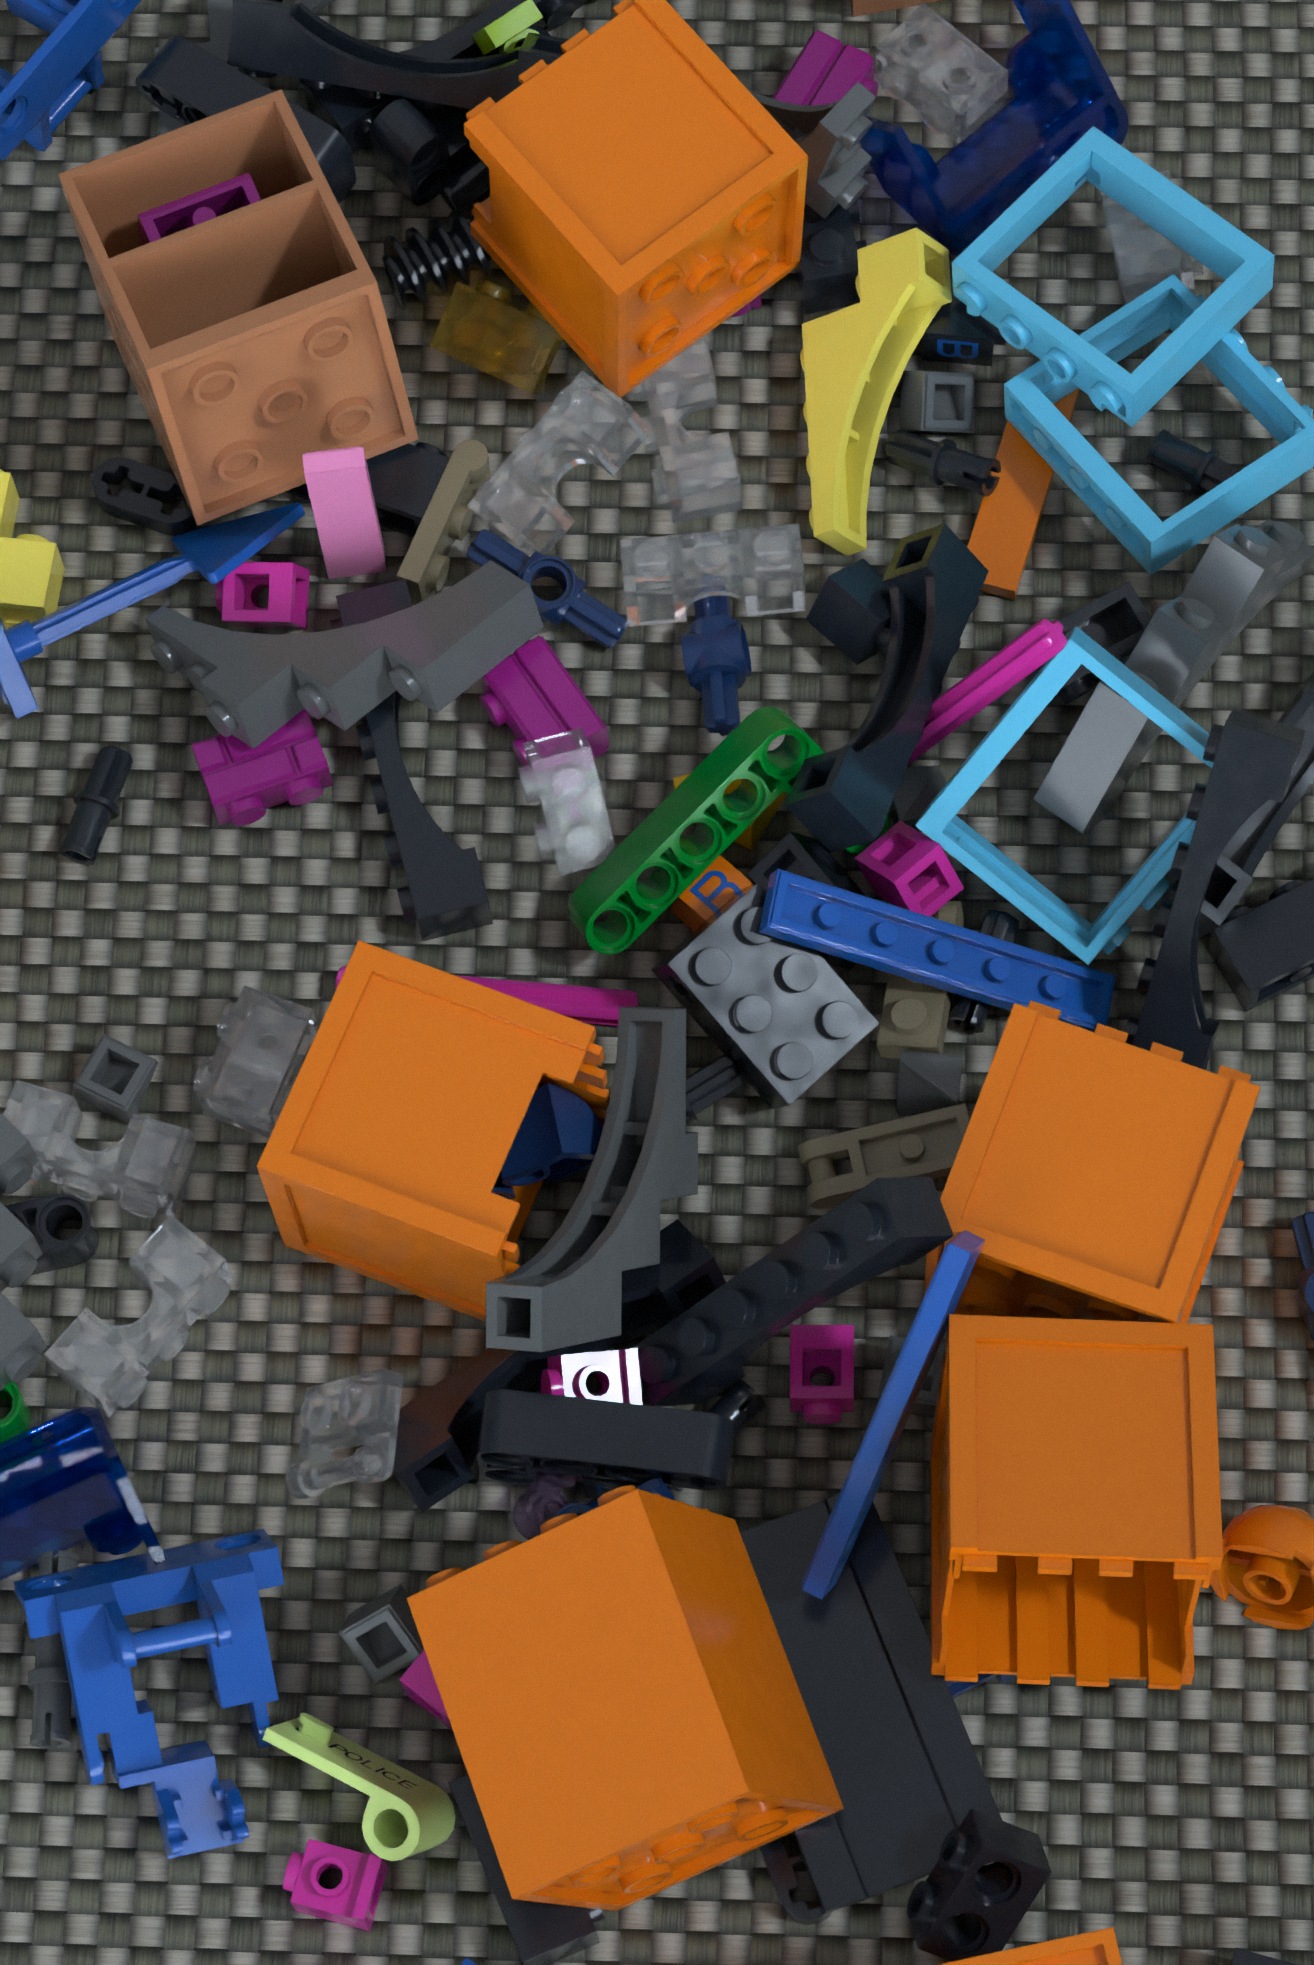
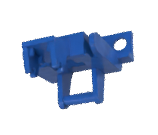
(61, 68)
(99, 1649)

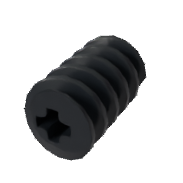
(433, 258)

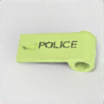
(403, 1809)

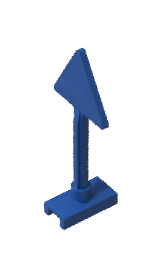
(209, 550)

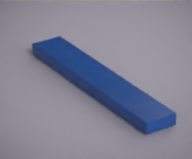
(931, 950)
(892, 1413)

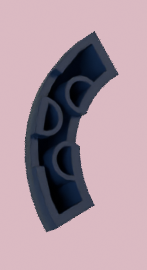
(552, 1142)

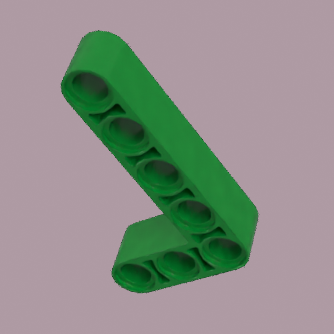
(719, 821)

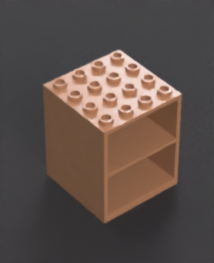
(247, 327)

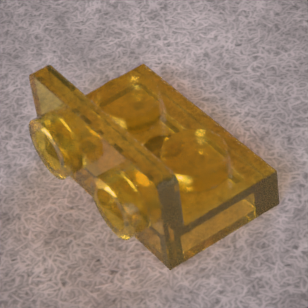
(497, 335)

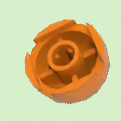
(1270, 1565)

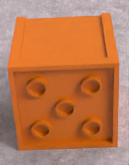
(637, 191)
(409, 1122)
(1093, 1174)
(1072, 1499)

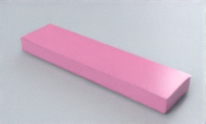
(345, 512)

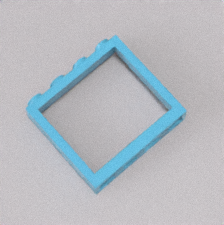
(1165, 208)
(1260, 389)
(1002, 873)

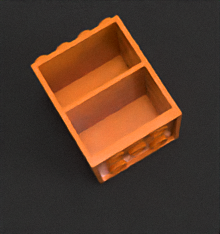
(622, 1701)

